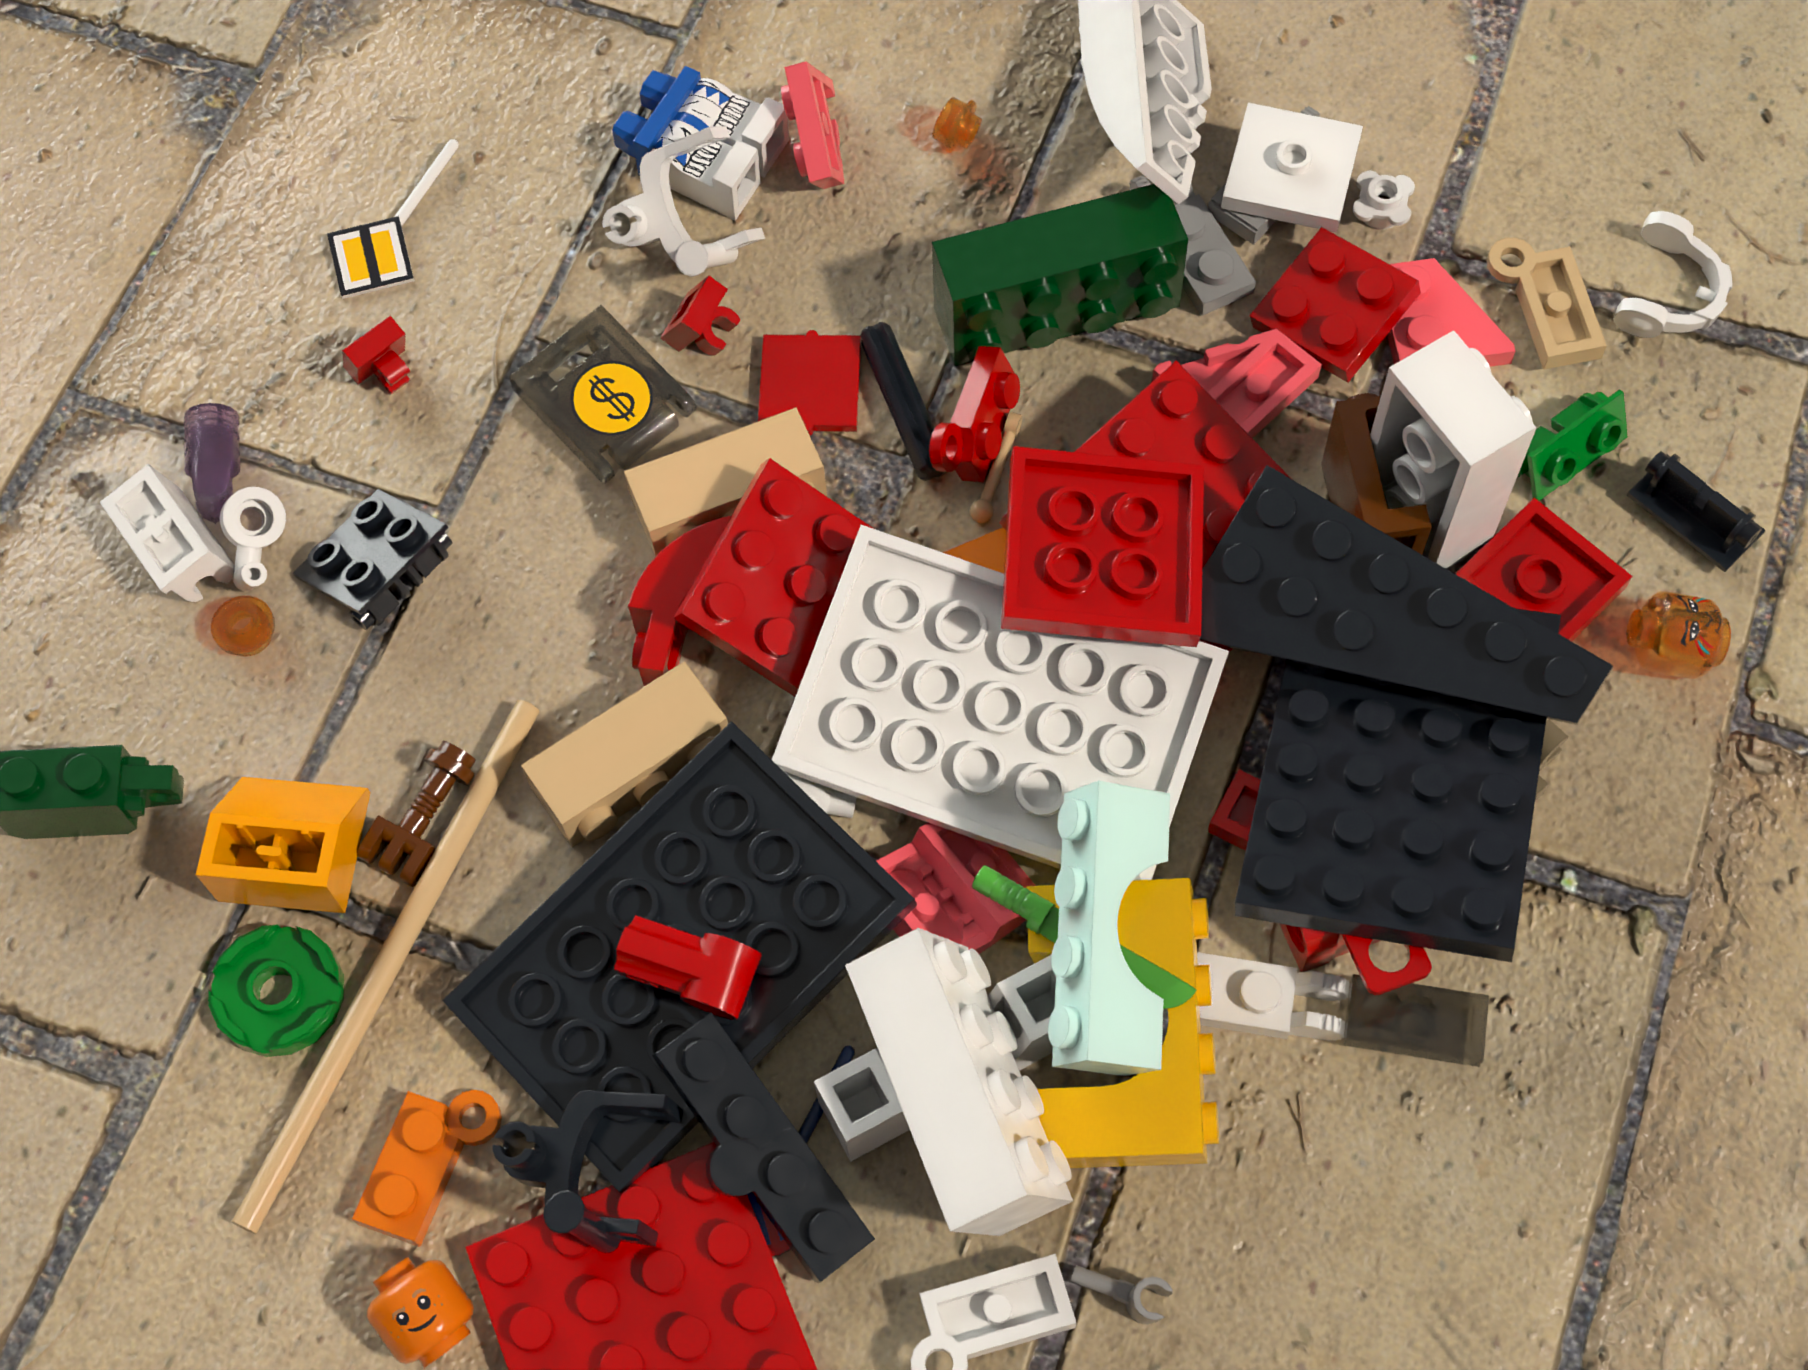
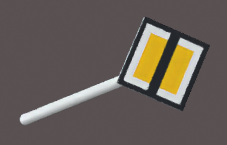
(376, 252)

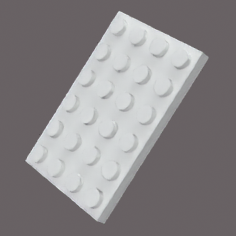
(981, 724)

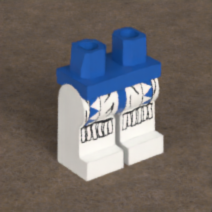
(715, 171)

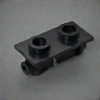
(1695, 511)

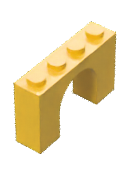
(1161, 1112)

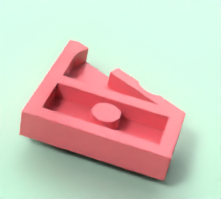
(819, 144)
(1441, 309)
(1253, 377)

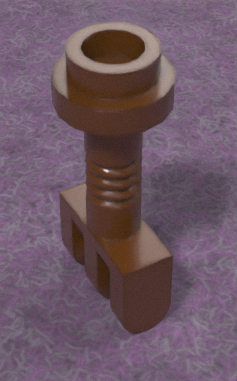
(449, 766)

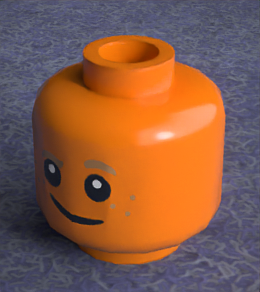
(419, 1311)

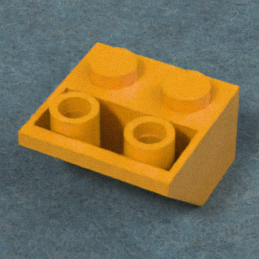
(284, 844)

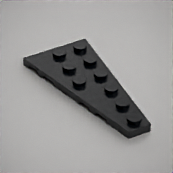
(1349, 599)

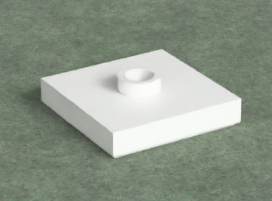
(1291, 167)

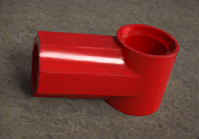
(705, 971)

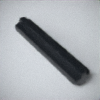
(901, 396)

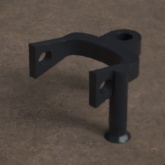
(559, 1157)

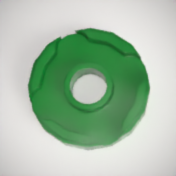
(297, 1019)

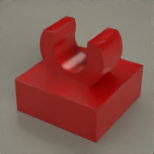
(695, 316)
(378, 354)

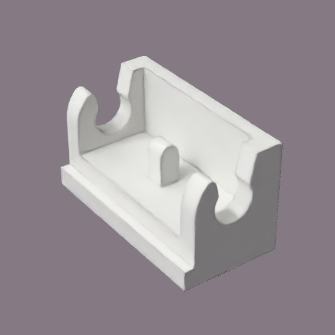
(167, 534)

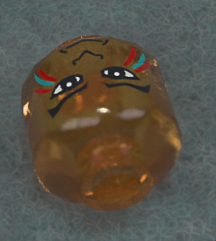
(1679, 635)

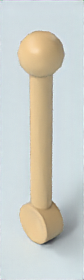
(982, 509)

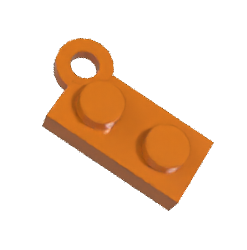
(420, 1162)

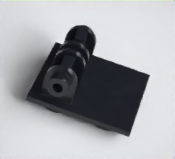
(372, 552)

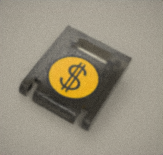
(608, 399)

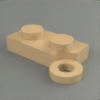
(1551, 301)

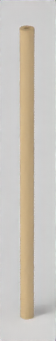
(384, 970)

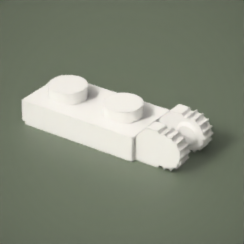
(1261, 996)

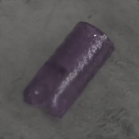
(211, 455)

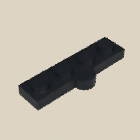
(761, 1149)

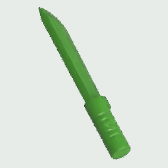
(1044, 919)

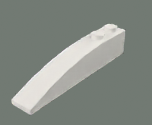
(1148, 83)

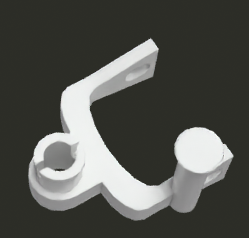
(659, 219)

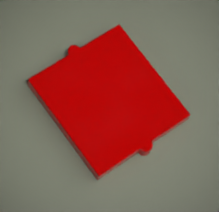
(815, 376)

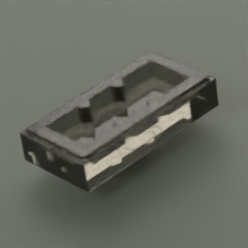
(1418, 1022)

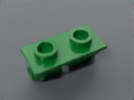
(1586, 433)

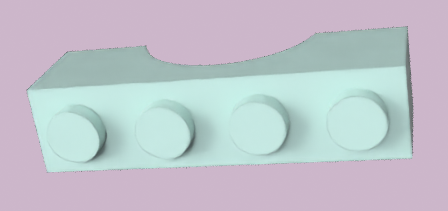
(1101, 1010)

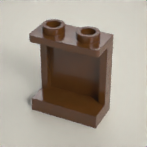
(1354, 476)

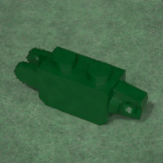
(81, 791)

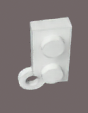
(994, 1312)

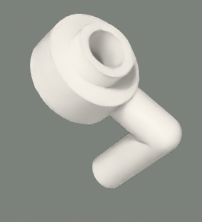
(248, 570)

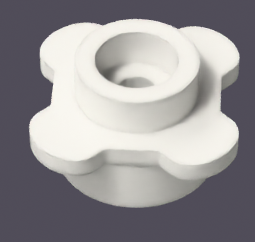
(1381, 212)

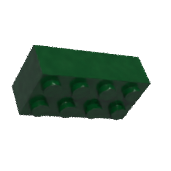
(1059, 273)

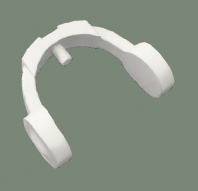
(1676, 236)

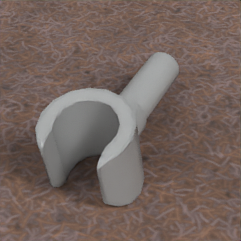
(1124, 1291)

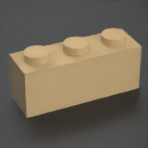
(713, 475)
(624, 754)

